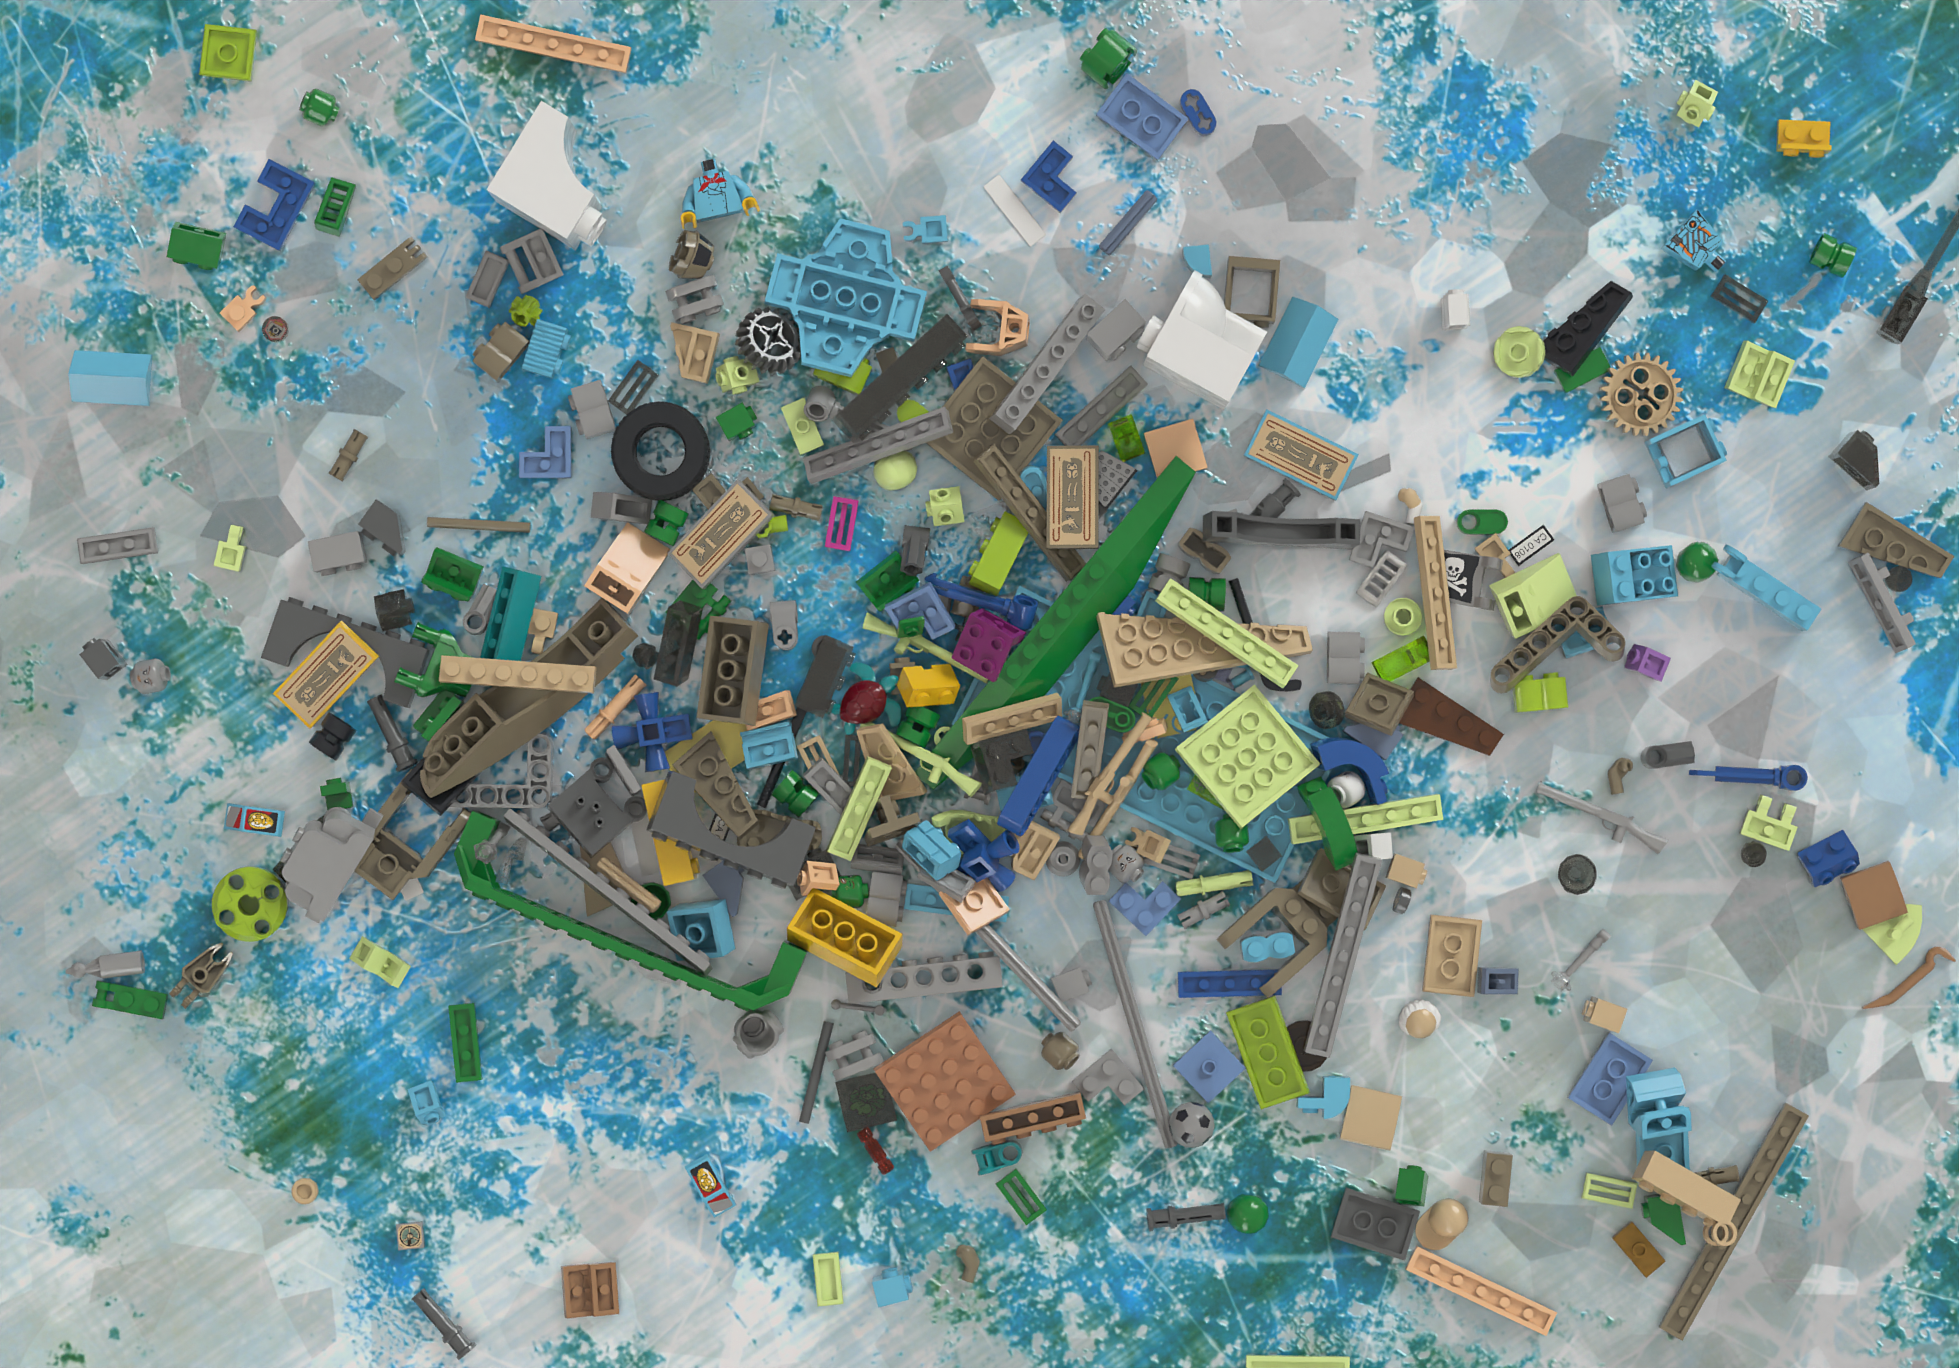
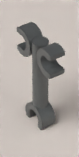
(960, 298)

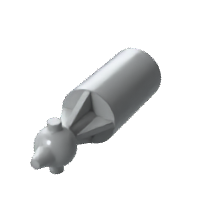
(111, 965)

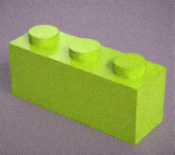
(998, 554)

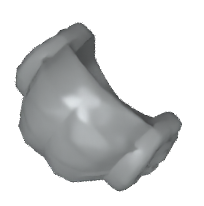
(757, 1032)

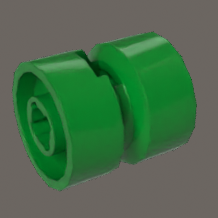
(1833, 255)
(666, 513)
(1210, 592)
(922, 716)
(795, 793)

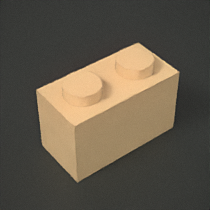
(1604, 1014)

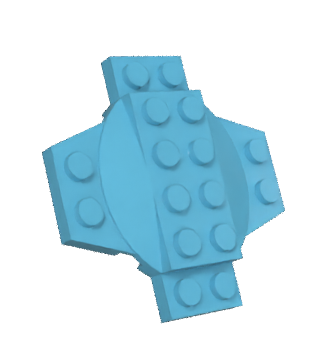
(845, 297)

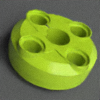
(249, 904)

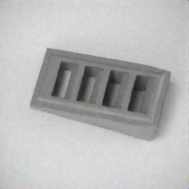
(1374, 573)

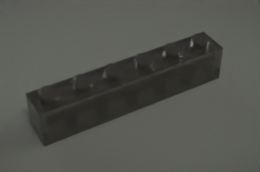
(900, 378)

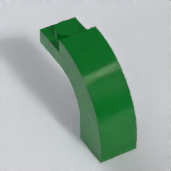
(1331, 821)

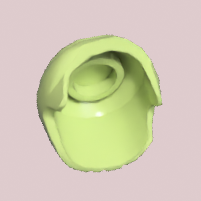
(895, 471)

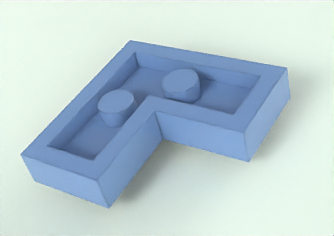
(555, 461)
(922, 602)
(1148, 912)

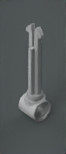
(821, 405)

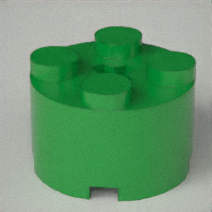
(1108, 58)

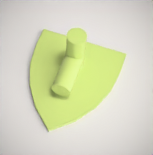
(1897, 934)

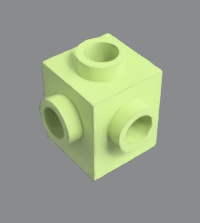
(1696, 103)
(736, 375)
(945, 506)

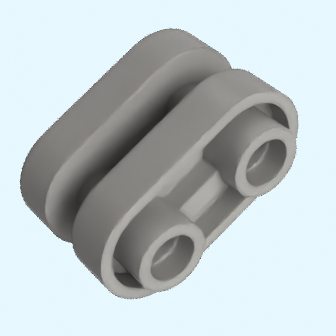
(687, 312)
(861, 1042)

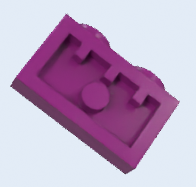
(986, 643)

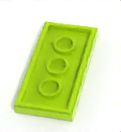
(1267, 1052)

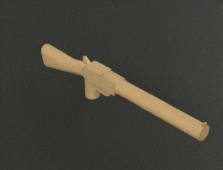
(1097, 788)
(1123, 790)

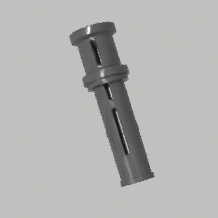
(396, 744)
(1171, 1217)
(451, 1334)

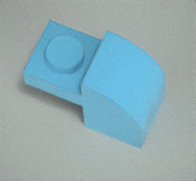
(1333, 1100)

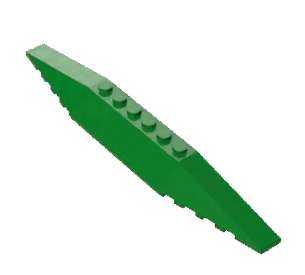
(1072, 617)

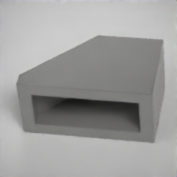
(621, 507)

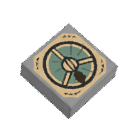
(410, 1235)

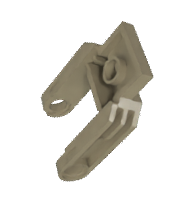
(392, 862)
(1301, 917)

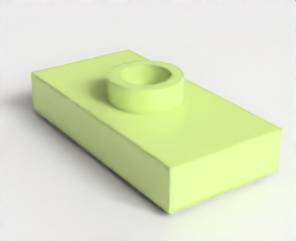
(801, 427)

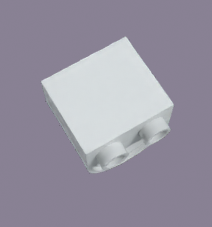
(1201, 343)

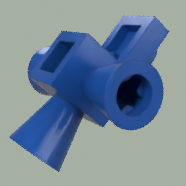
(652, 731)
(982, 856)

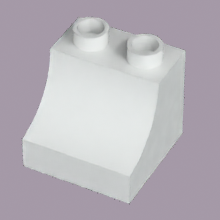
(542, 183)

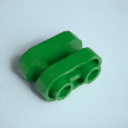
(1119, 717)

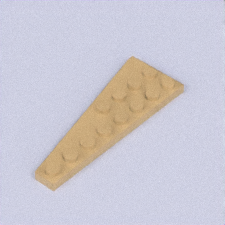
(1167, 648)

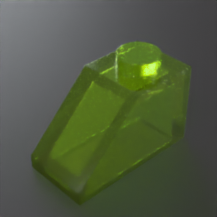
(1402, 659)

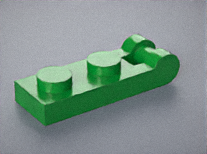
(131, 1000)

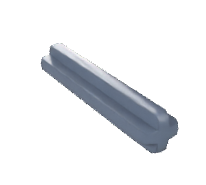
(1128, 222)

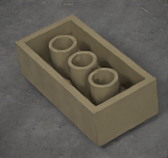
(732, 670)

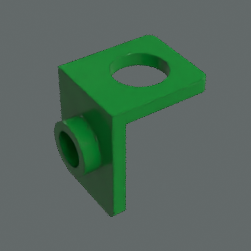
(910, 627)

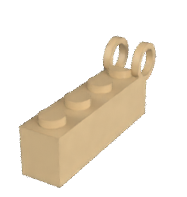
(1690, 1192)

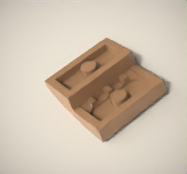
(1874, 895)
(590, 1290)

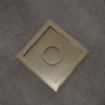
(1379, 704)

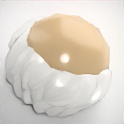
(1419, 1018)

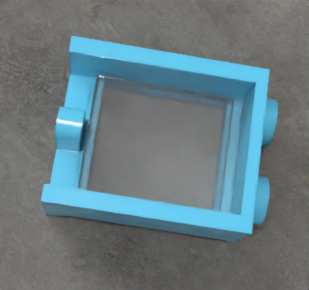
(1686, 450)

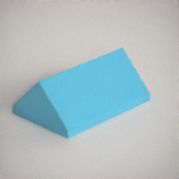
(1298, 341)
(110, 378)

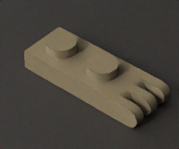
(391, 269)

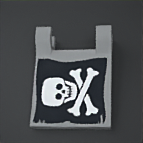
(1466, 577)

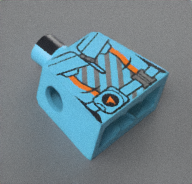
(1695, 244)

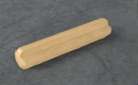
(628, 884)

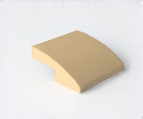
(1370, 1117)

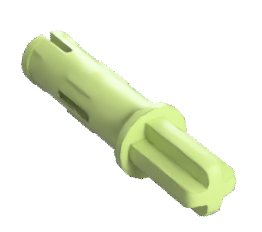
(1214, 883)

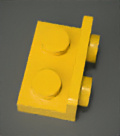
(1803, 137)

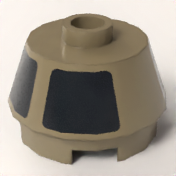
(692, 256)

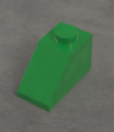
(1664, 1217)

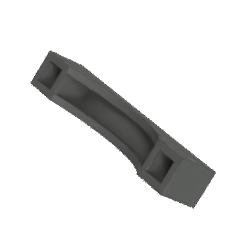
(1250, 529)

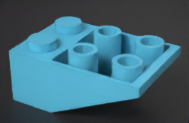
(1634, 575)

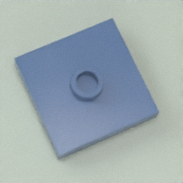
(1209, 1066)

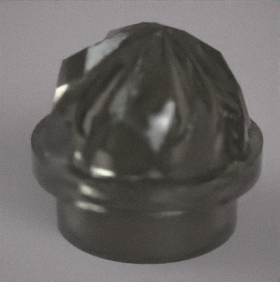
(645, 655)
(1753, 854)

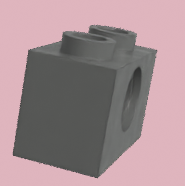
(102, 658)

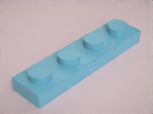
(928, 900)

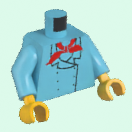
(715, 196)

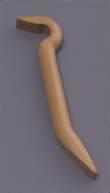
(1912, 980)

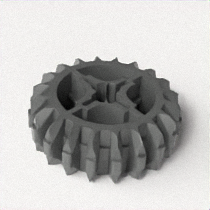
(754, 336)

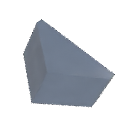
(1497, 980)

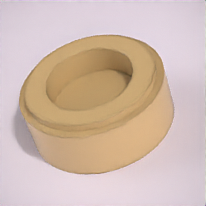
(305, 1191)

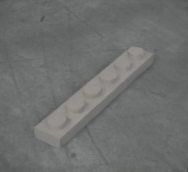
(878, 445)

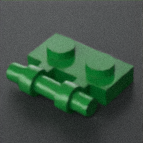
(700, 597)

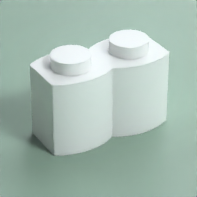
(1455, 310)

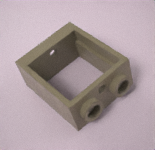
(1260, 265)

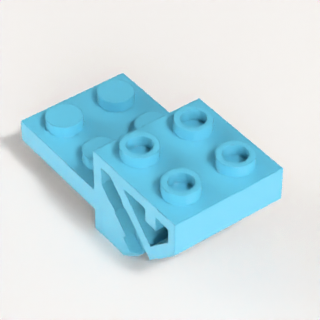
(1656, 1114)

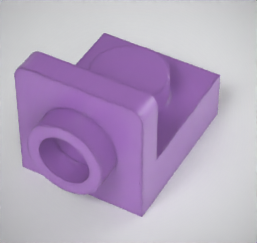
(1647, 662)

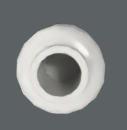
(1347, 788)

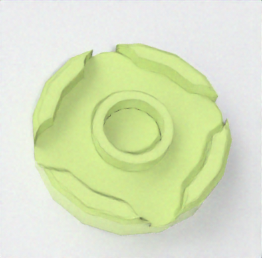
(1519, 352)

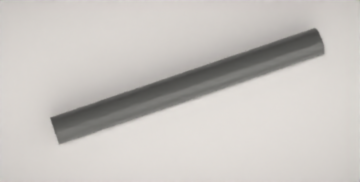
(816, 1072)

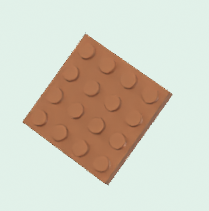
(944, 1081)

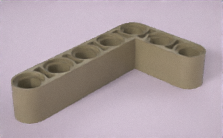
(1554, 639)

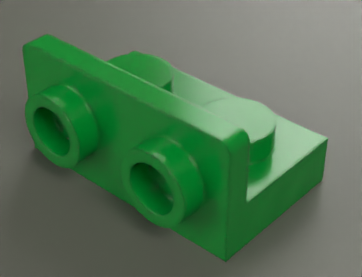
(437, 714)

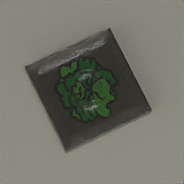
(865, 1102)

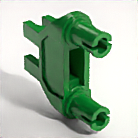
(429, 683)

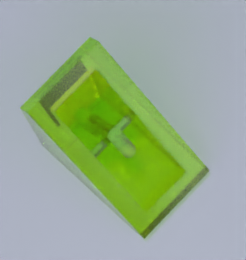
(1126, 438)

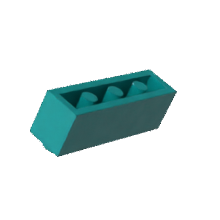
(510, 615)

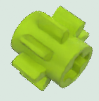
(525, 310)

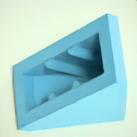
(1187, 709)

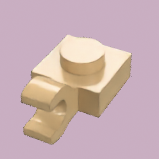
(1495, 548)
(543, 626)

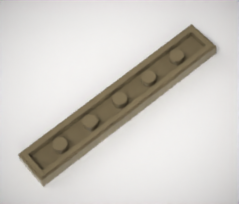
(1026, 509)

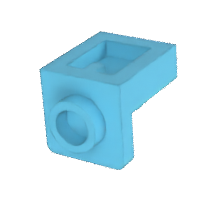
(426, 1103)

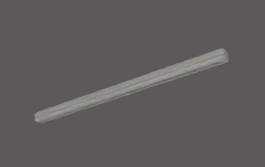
(1017, 965)
(1134, 1021)

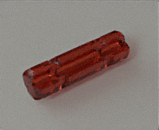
(875, 1150)

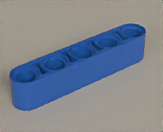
(1039, 776)

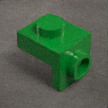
(337, 793)

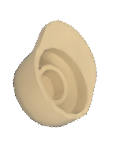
(1441, 1224)

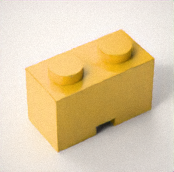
(928, 686)

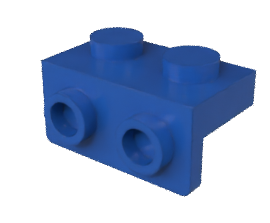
(1829, 858)

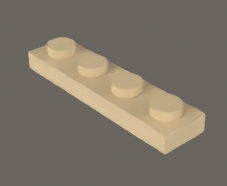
(1011, 718)

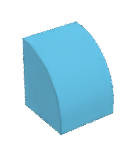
(1198, 259)

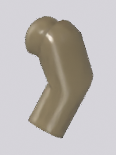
(1617, 772)
(970, 1260)

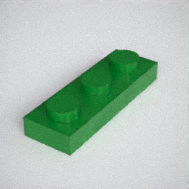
(465, 1042)

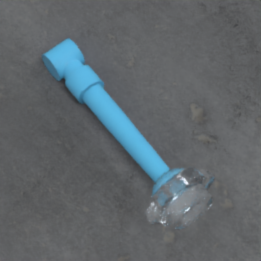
(1074, 713)

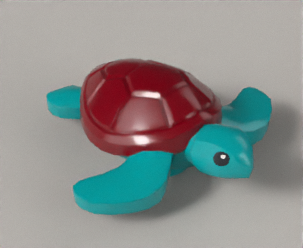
(867, 699)

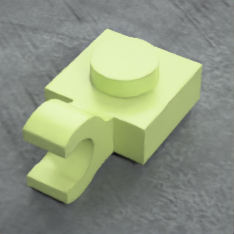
(230, 553)

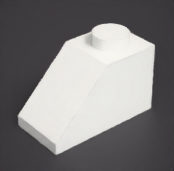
(1375, 845)

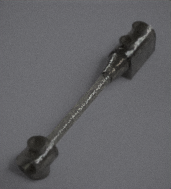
(1912, 296)

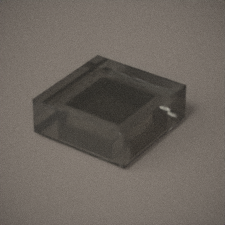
(1263, 853)

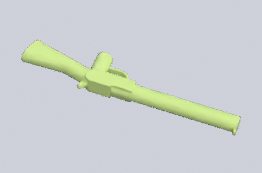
(874, 624)
(939, 764)

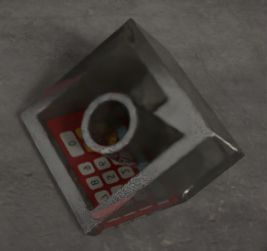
(1858, 458)

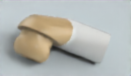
(1412, 501)

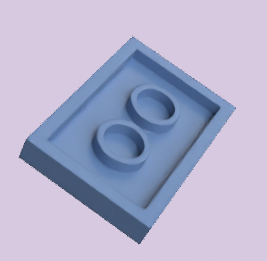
(1142, 116)
(1603, 1081)

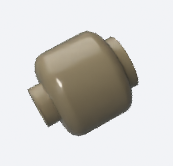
(1060, 1050)

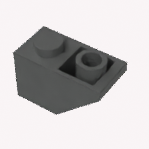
(384, 525)

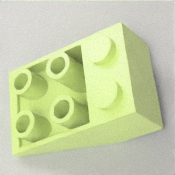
(1532, 595)

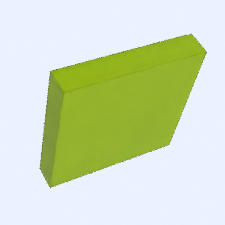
(228, 52)

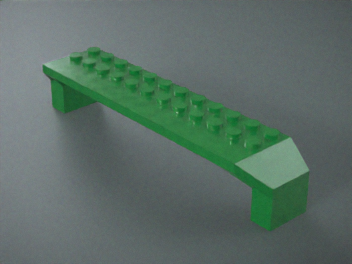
(482, 882)

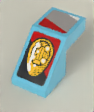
(254, 819)
(710, 1185)

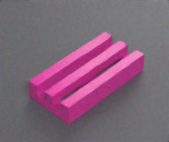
(838, 545)

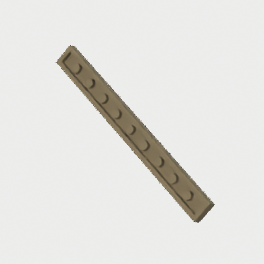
(1751, 1192)

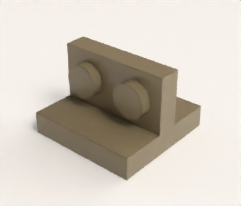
(890, 825)

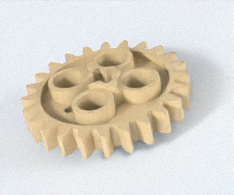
(1627, 413)

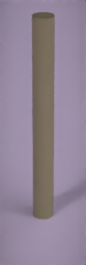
(473, 524)

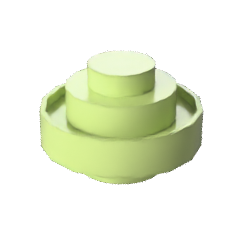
(1402, 616)

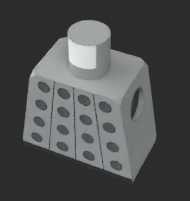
(1112, 478)

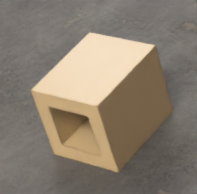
(1406, 871)

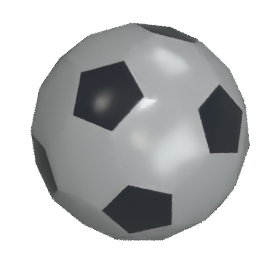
(1191, 1125)

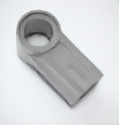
(482, 608)

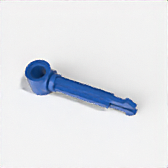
(1020, 610)
(1773, 776)

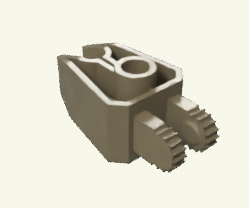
(202, 974)

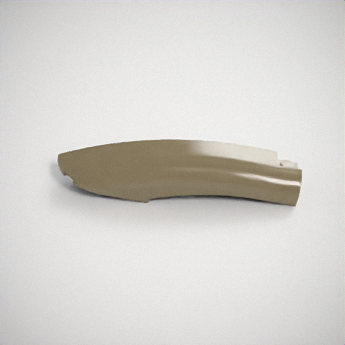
(508, 717)

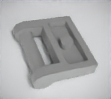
(539, 256)

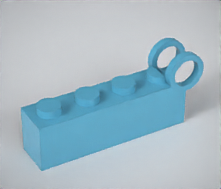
(1766, 589)

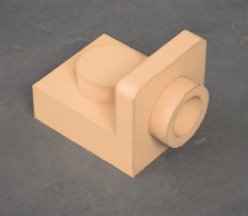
(818, 876)

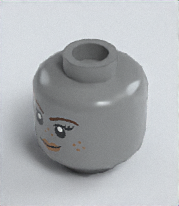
(150, 676)
(1126, 864)

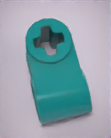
(995, 1156)

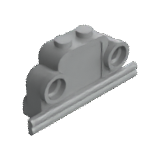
(326, 859)

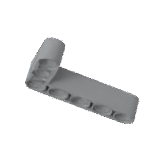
(526, 791)

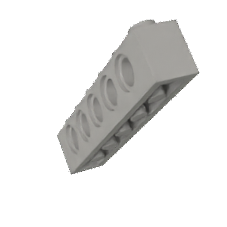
(1047, 364)
(990, 978)

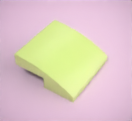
(1759, 374)

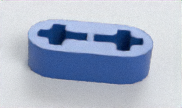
(1203, 108)

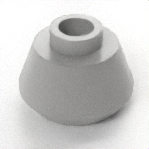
(1068, 866)

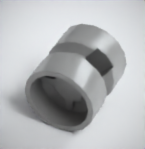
(1168, 568)

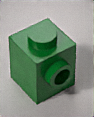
(737, 422)
(1411, 1186)

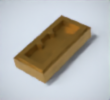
(1638, 1249)

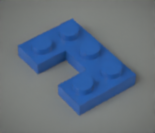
(276, 227)

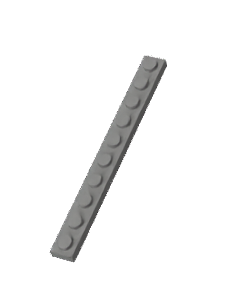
(617, 897)

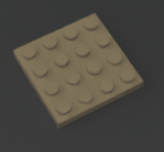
(974, 432)

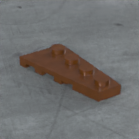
(1444, 718)

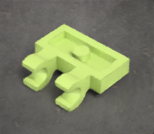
(1767, 829)

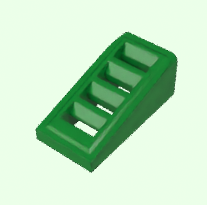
(329, 227)

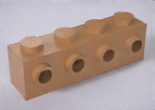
(1033, 1116)

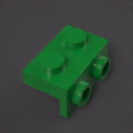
(452, 575)
(886, 581)

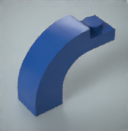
(1341, 751)

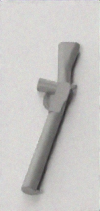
(1623, 823)

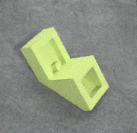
(380, 962)

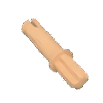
(615, 707)

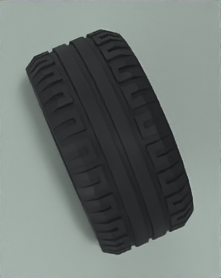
(625, 446)

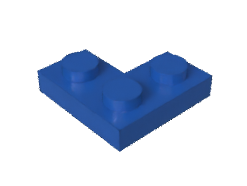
(1044, 178)

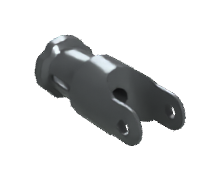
(1274, 504)

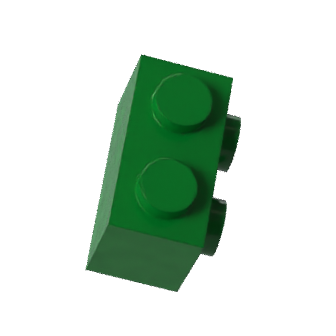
(196, 246)

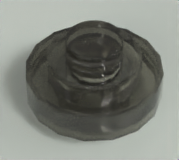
(1326, 710)

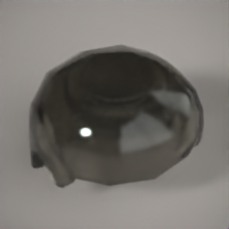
(1577, 874)

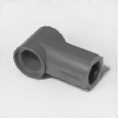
(914, 545)
(1670, 755)

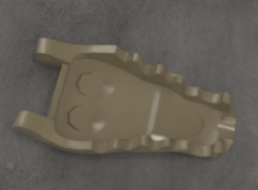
(770, 825)

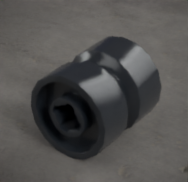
(338, 729)

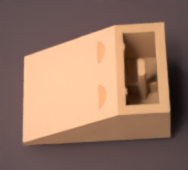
(627, 568)

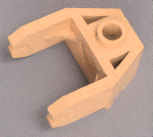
(1011, 319)

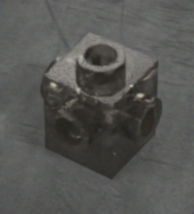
(394, 609)

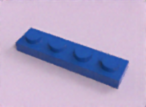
(1224, 983)

